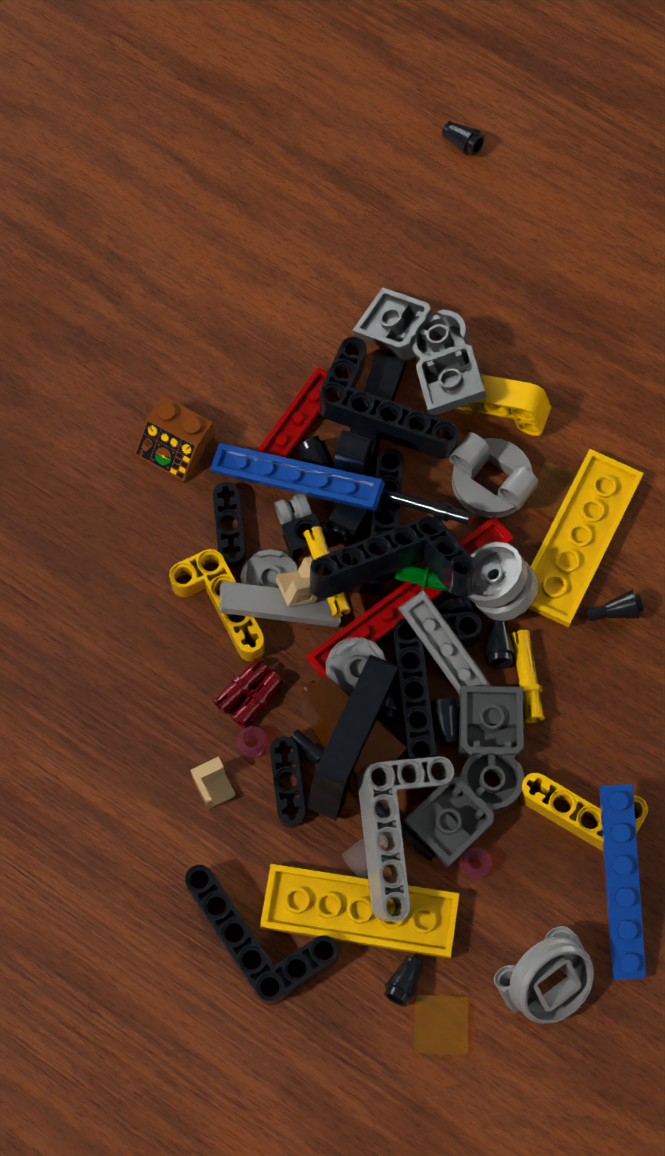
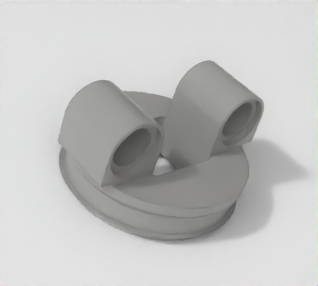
(468, 461)
(520, 982)

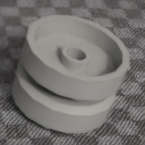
(503, 582)

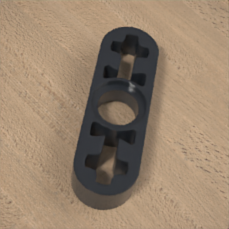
(239, 543)
(293, 758)

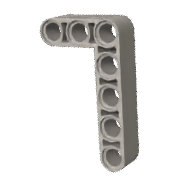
(390, 826)

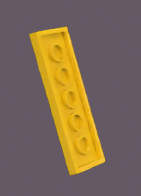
(581, 535)
(341, 908)

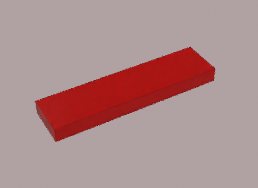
(296, 419)

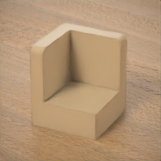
(296, 584)
(212, 783)

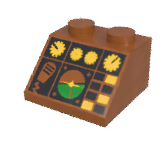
(174, 439)

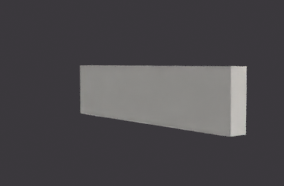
(270, 604)
(442, 642)

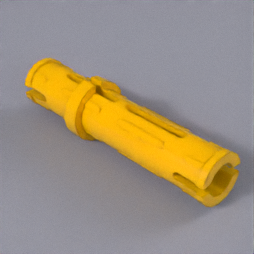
(318, 548)
(527, 676)

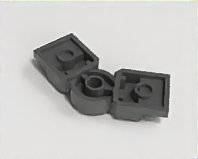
(439, 342)
(489, 741)

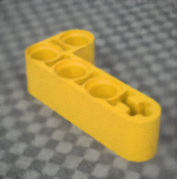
(514, 400)
(211, 582)
(577, 808)

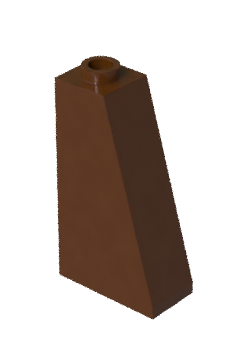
(322, 708)

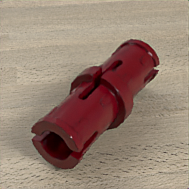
(240, 685)
(258, 699)

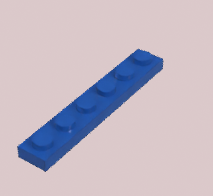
(297, 476)
(622, 881)

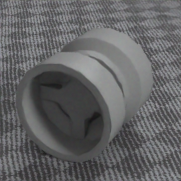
(292, 509)

